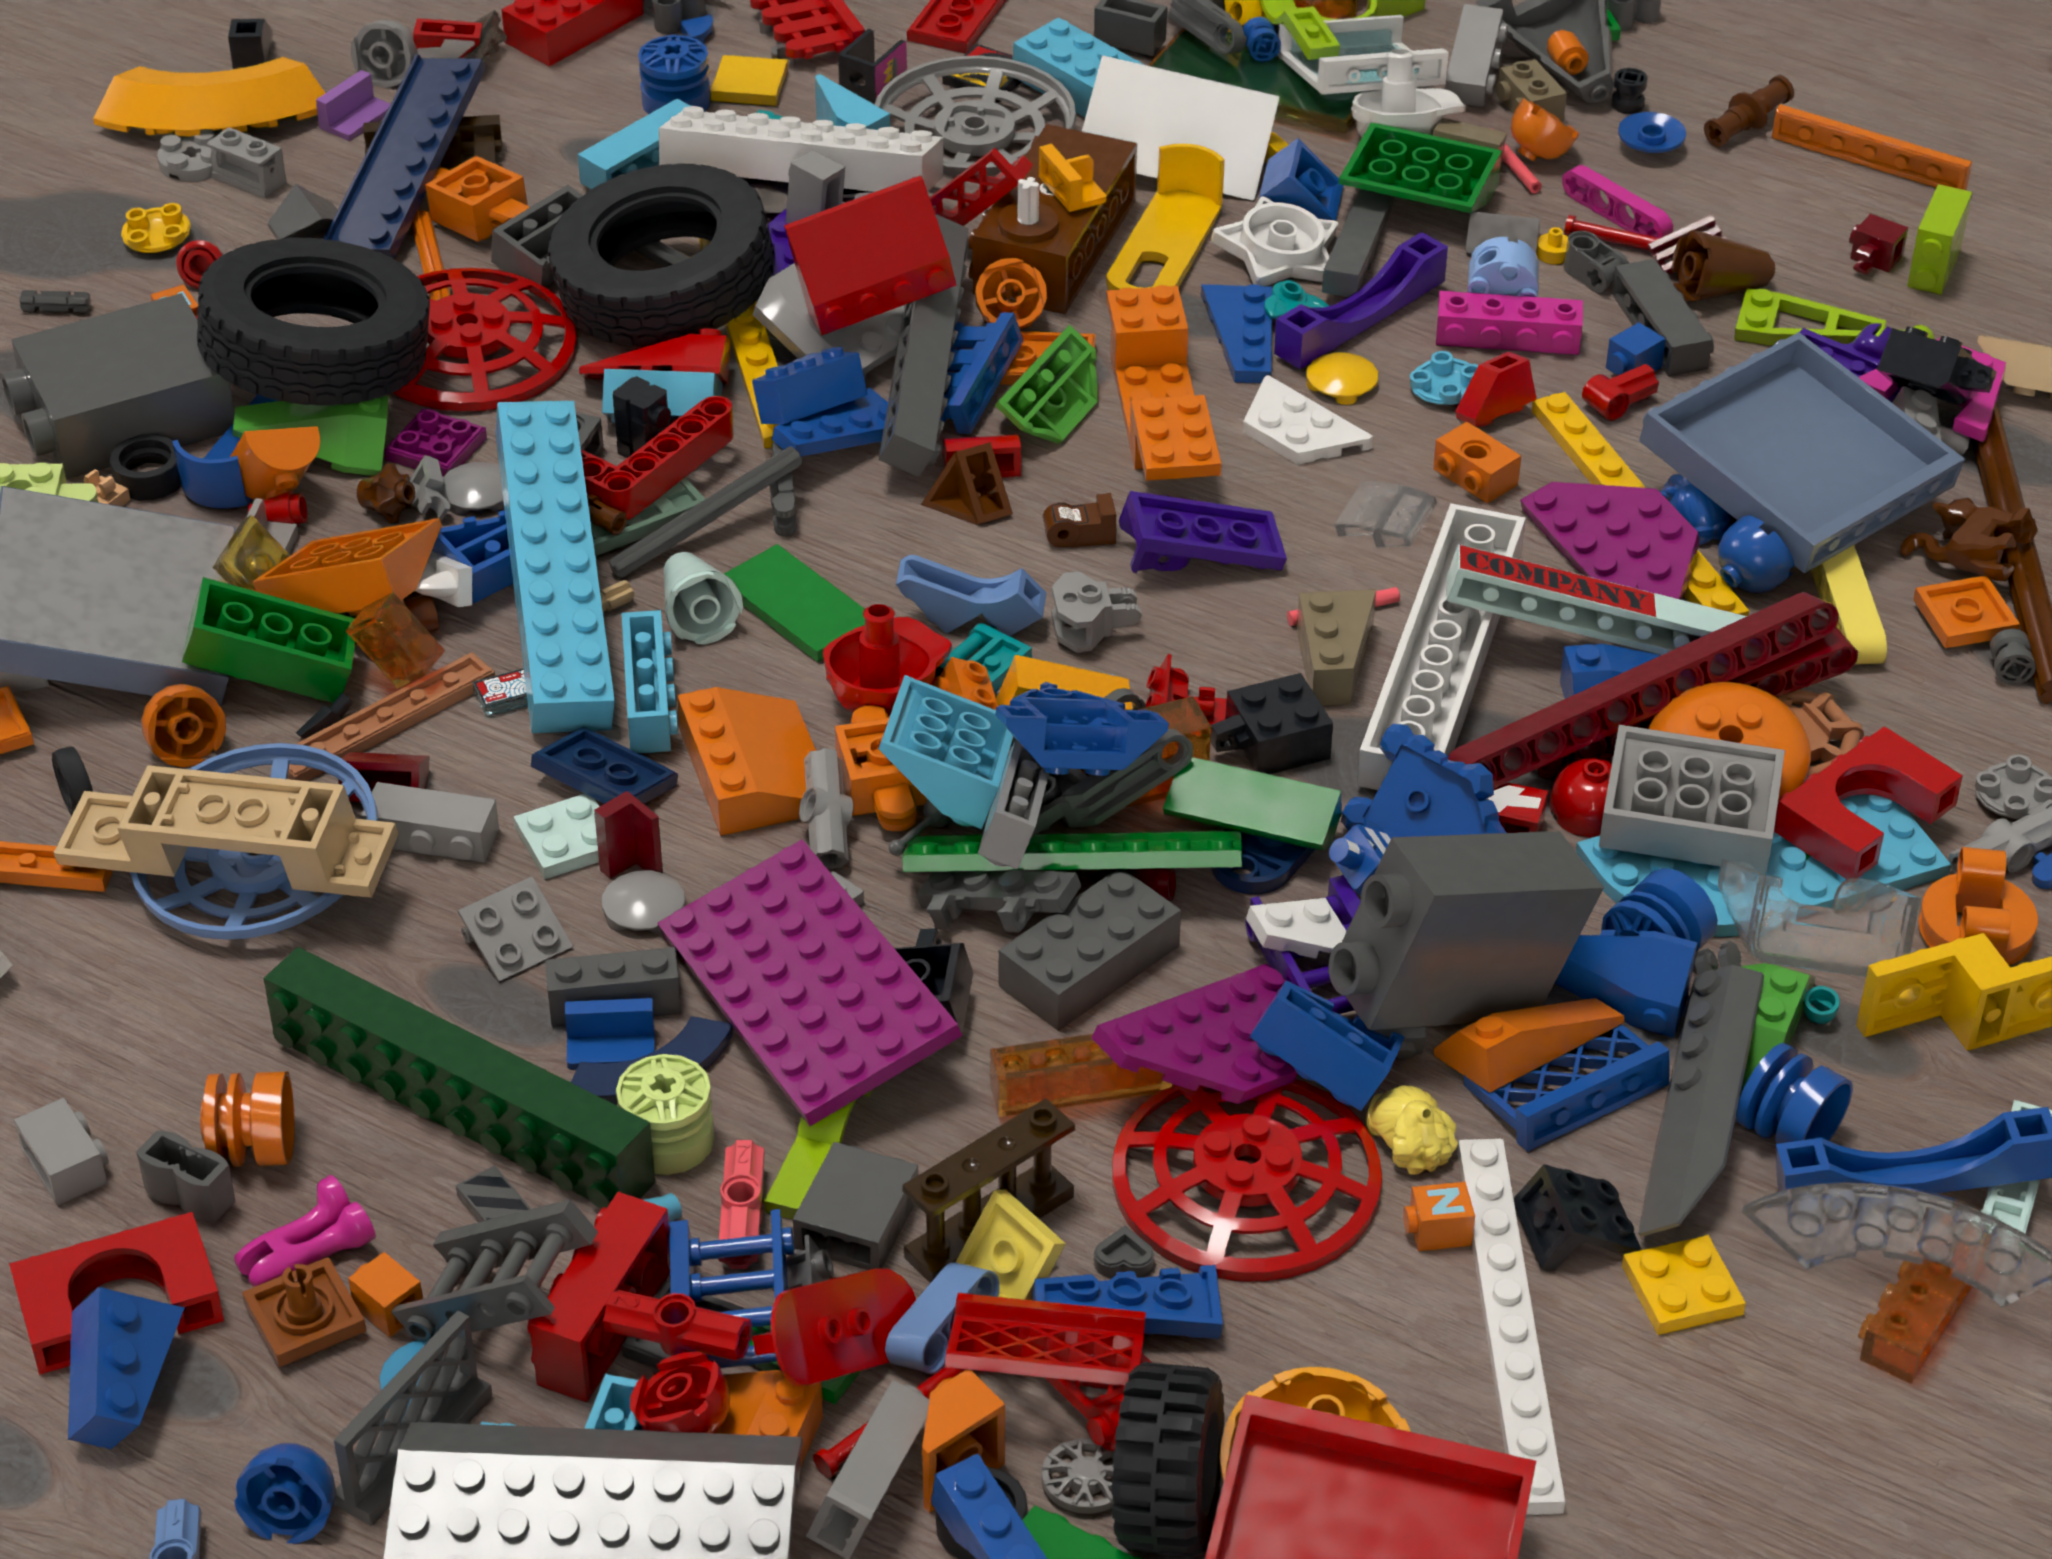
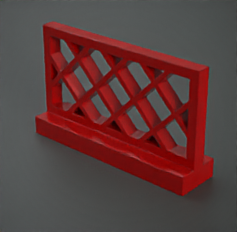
(1045, 1339)

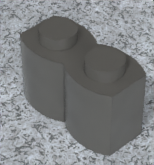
(186, 1176)

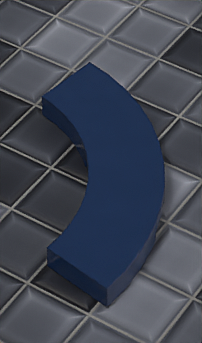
(699, 1041)

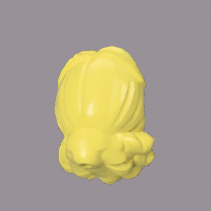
(1412, 1128)

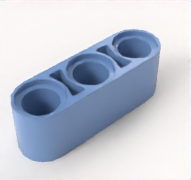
(924, 1330)

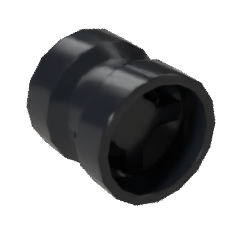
(1629, 86)

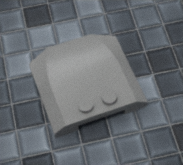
(787, 318)

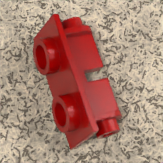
(1166, 683)

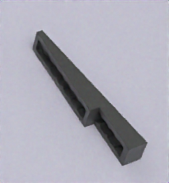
(1357, 243)

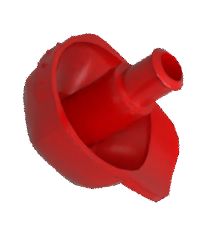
(873, 658)

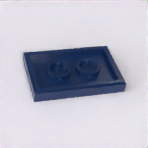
(603, 767)

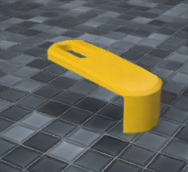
(1176, 218)

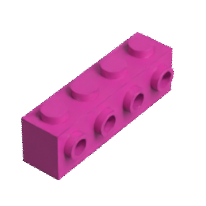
(1509, 322)

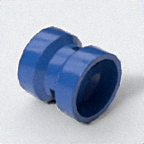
(1261, 39)

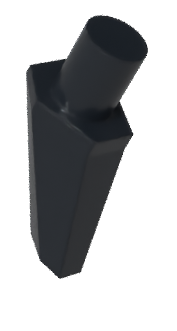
(326, 716)

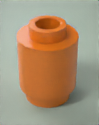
(1567, 52)

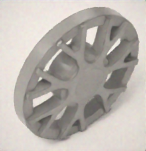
(1084, 1476)

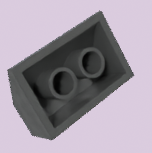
(614, 977)

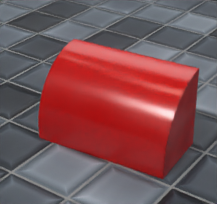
(1005, 447)

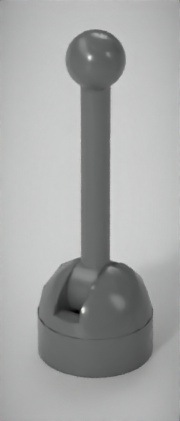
(933, 818)

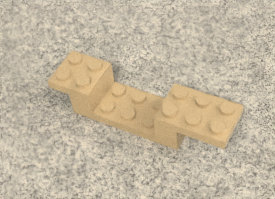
(181, 808)

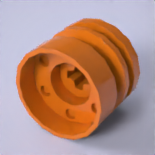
(257, 1119)

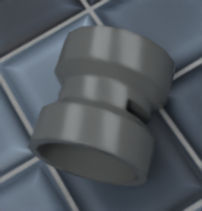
(2012, 656)

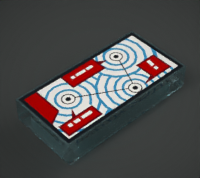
(501, 692)

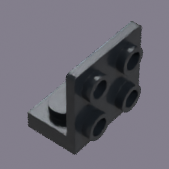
(1572, 1208)

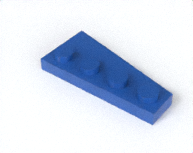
(1171, 1301)

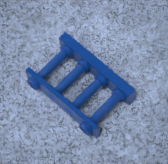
(690, 1252)

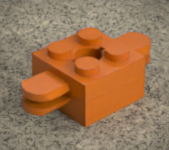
(475, 197)
(870, 776)

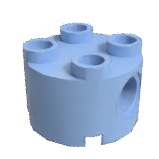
(1503, 268)

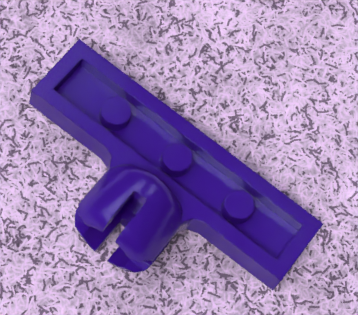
(1860, 355)

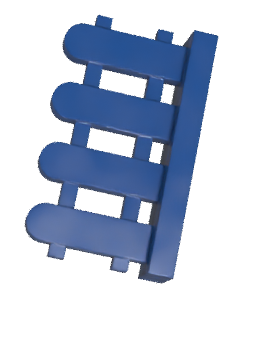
(979, 367)

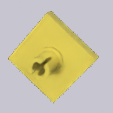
(1012, 1245)

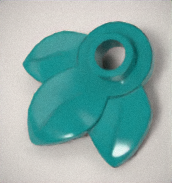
(1287, 296)

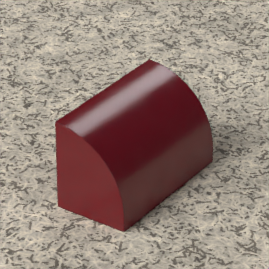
(389, 769)

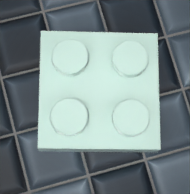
(560, 835)

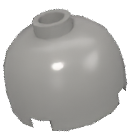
(384, 51)

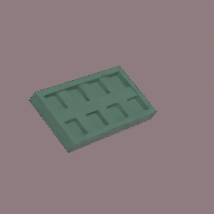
(663, 510)

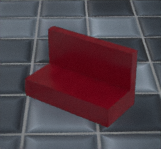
(627, 836)

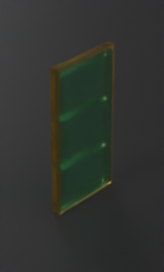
(1297, 97)

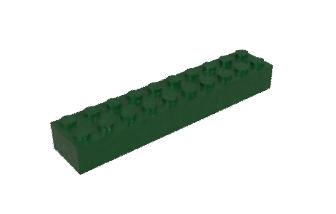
(459, 1080)

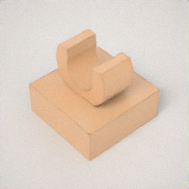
(107, 489)

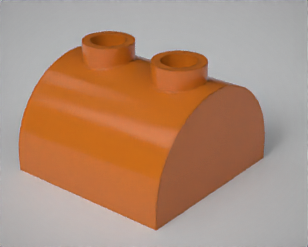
(275, 459)

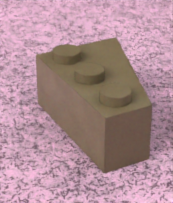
(1333, 640)

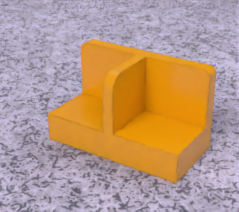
(1069, 179)

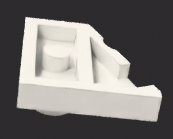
(1297, 926)

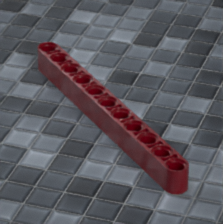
(1649, 687)

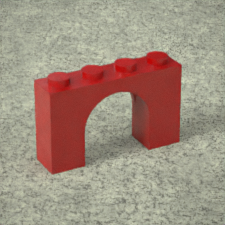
(1877, 766)
(159, 1252)

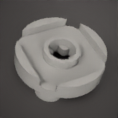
(186, 156)

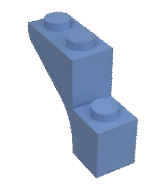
(956, 597)

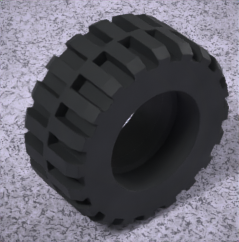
(1168, 1459)

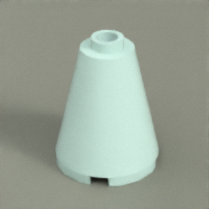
(699, 599)

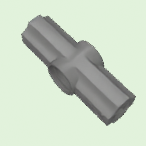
(826, 807)
(2018, 839)

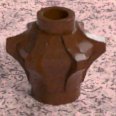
(387, 493)

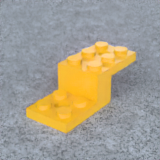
(1965, 986)

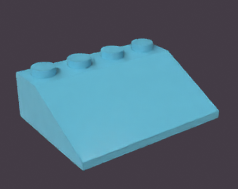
(947, 749)

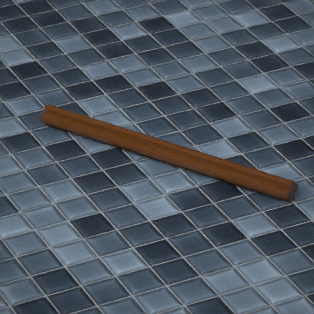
(2027, 579)

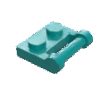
(995, 652)

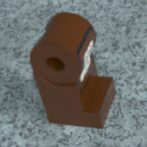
(1081, 523)

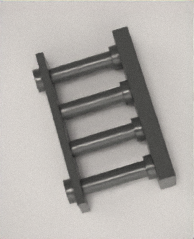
(492, 1244)

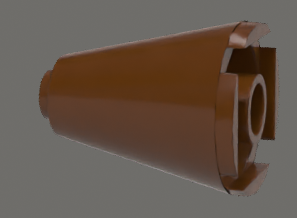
(1718, 266)

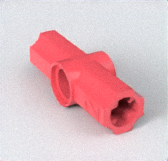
(742, 1197)

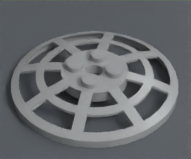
(977, 125)

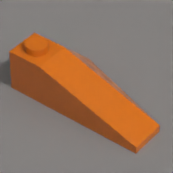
(1521, 1040)

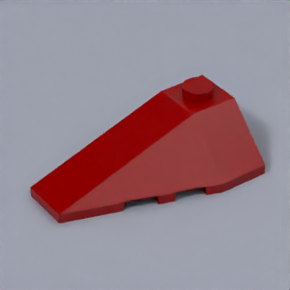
(690, 353)

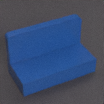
(609, 1030)

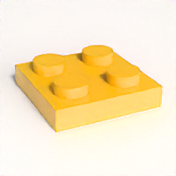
(1683, 1284)

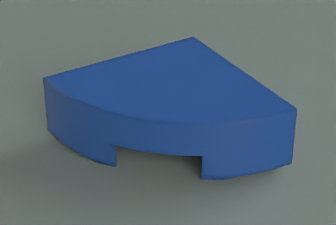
(697, 27)

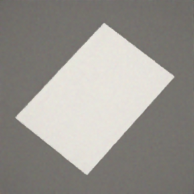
(1175, 108)

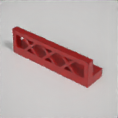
(990, 188)

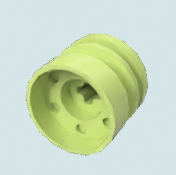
(677, 1103)

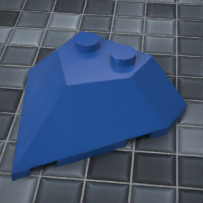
(1079, 730)

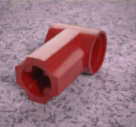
(1614, 395)

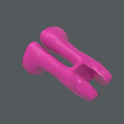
(331, 1224)

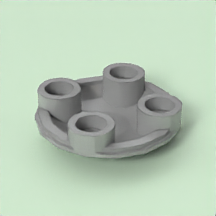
(473, 488)
(2014, 788)
(641, 900)

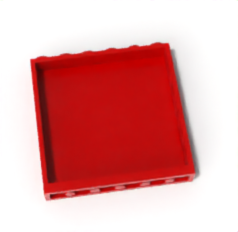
(1363, 1490)

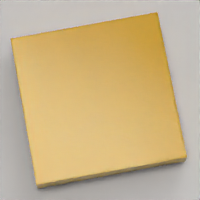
(749, 80)

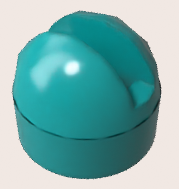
(1825, 1002)

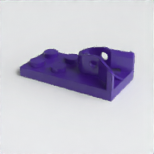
(1199, 531)

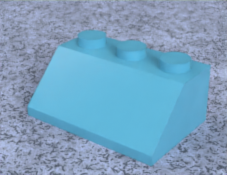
(682, 388)

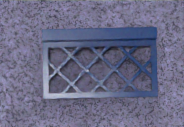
(1581, 1096)

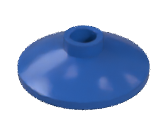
(1652, 132)

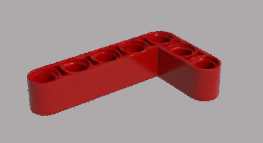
(663, 459)

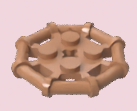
(1820, 729)

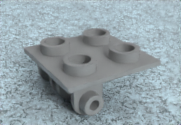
(514, 929)

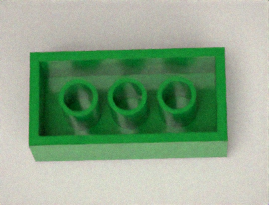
(269, 640)

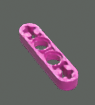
(1584, 187)

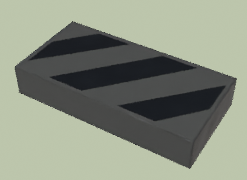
(490, 1195)

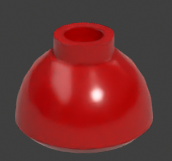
(195, 259)

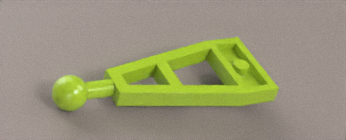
(1761, 309)

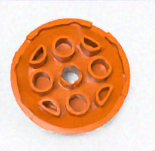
(1741, 716)

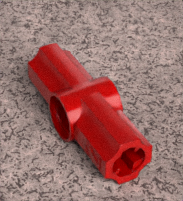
(677, 1324)

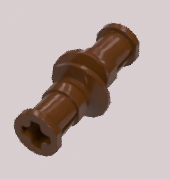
(1748, 110)

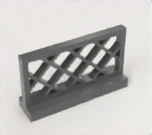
(454, 1398)

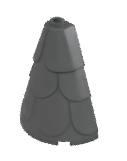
(1536, 20)

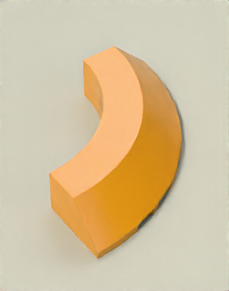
(209, 100)

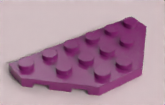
(1617, 534)
(1204, 1037)

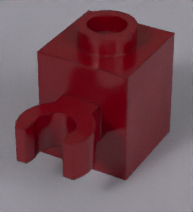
(1877, 244)

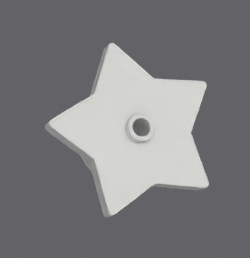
(1278, 242)

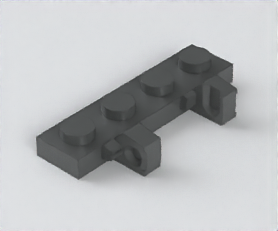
(1010, 893)

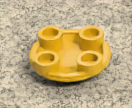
(155, 228)
(1342, 376)

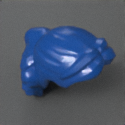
(1697, 508)

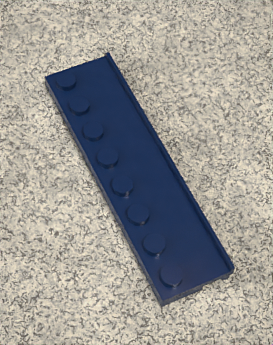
(406, 153)

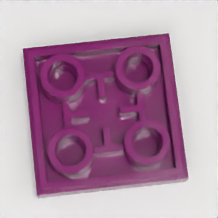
(438, 437)

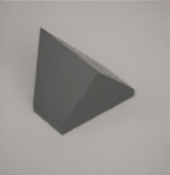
(302, 215)

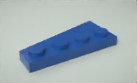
(1241, 328)
(836, 428)

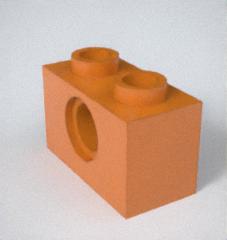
(1477, 462)

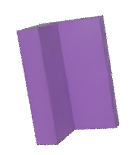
(349, 106)

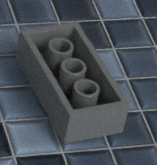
(1089, 948)

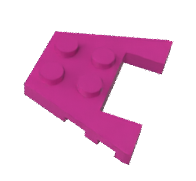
(1977, 411)

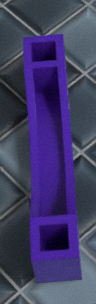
(1408, 274)

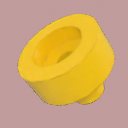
(1552, 246)

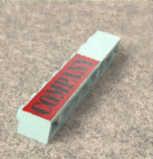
(1578, 602)

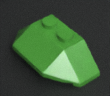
(1054, 389)
(1777, 1010)

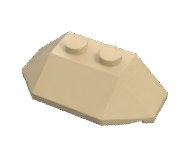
(2026, 363)

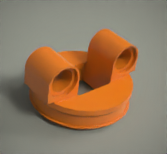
(1986, 904)

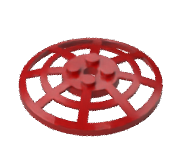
(480, 325)
(1246, 1184)

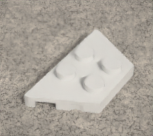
(1299, 426)

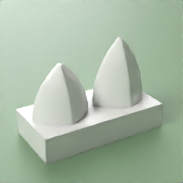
(447, 580)

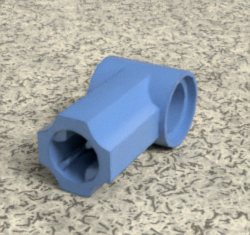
(177, 1531)

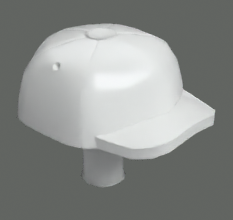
(1401, 102)

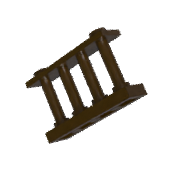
(978, 1164)

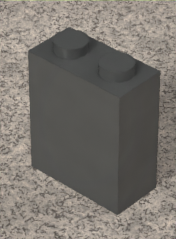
(855, 1206)

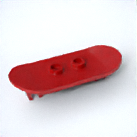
(835, 1325)

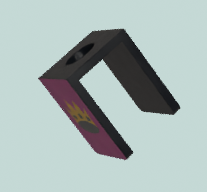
(859, 61)

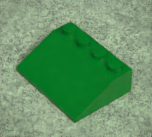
(1423, 168)

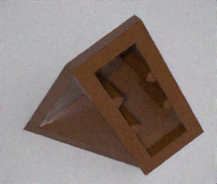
(970, 487)

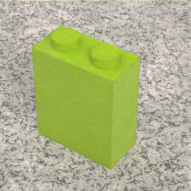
(1939, 239)

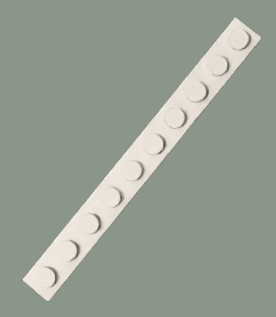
(1510, 1320)

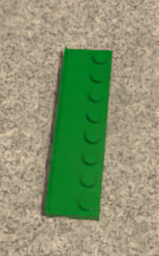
(1082, 851)

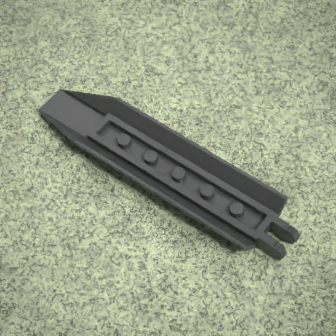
(1702, 1088)

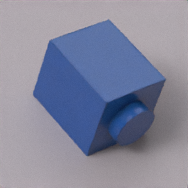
(1635, 348)

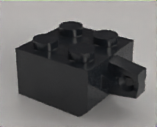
(1934, 366)
(1275, 725)
(943, 970)

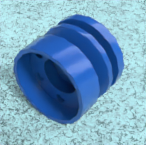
(673, 70)
(1665, 904)
(1792, 1098)

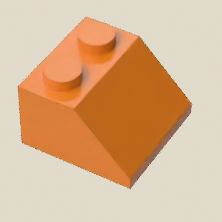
(961, 1422)

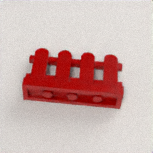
(810, 25)

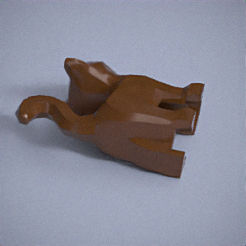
(1976, 537)

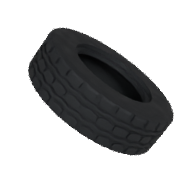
(669, 300)
(307, 362)

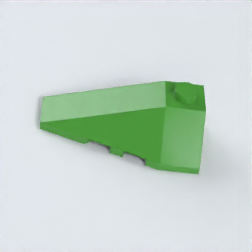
(349, 434)

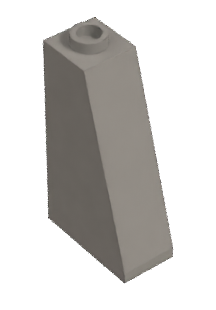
(869, 1469)

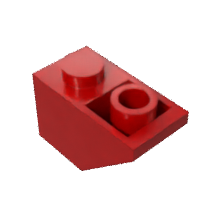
(1497, 389)

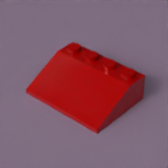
(870, 255)

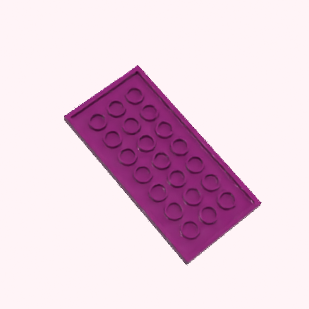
(808, 982)

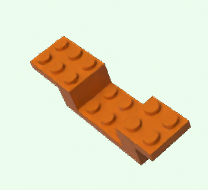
(1162, 416)

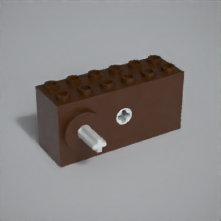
(1039, 229)

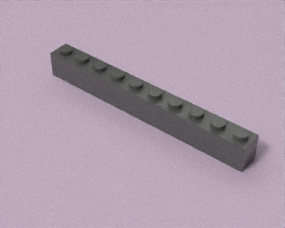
(922, 367)

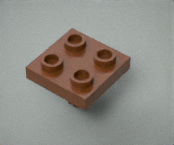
(303, 1311)

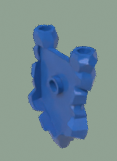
(1426, 792)

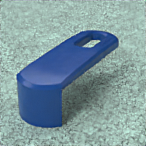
(216, 477)

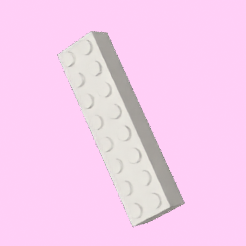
(766, 147)

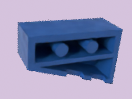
(809, 385)
(482, 547)

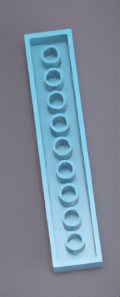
(554, 567)

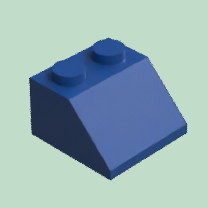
(1302, 180)

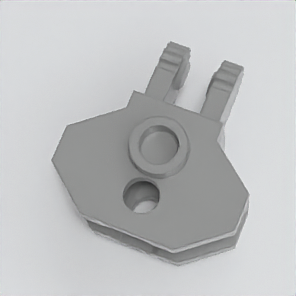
(1090, 610)

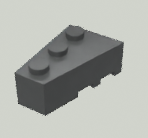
(523, 241)

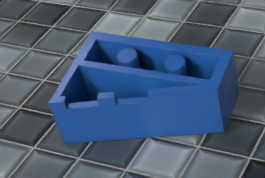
(1326, 1044)
(115, 1363)

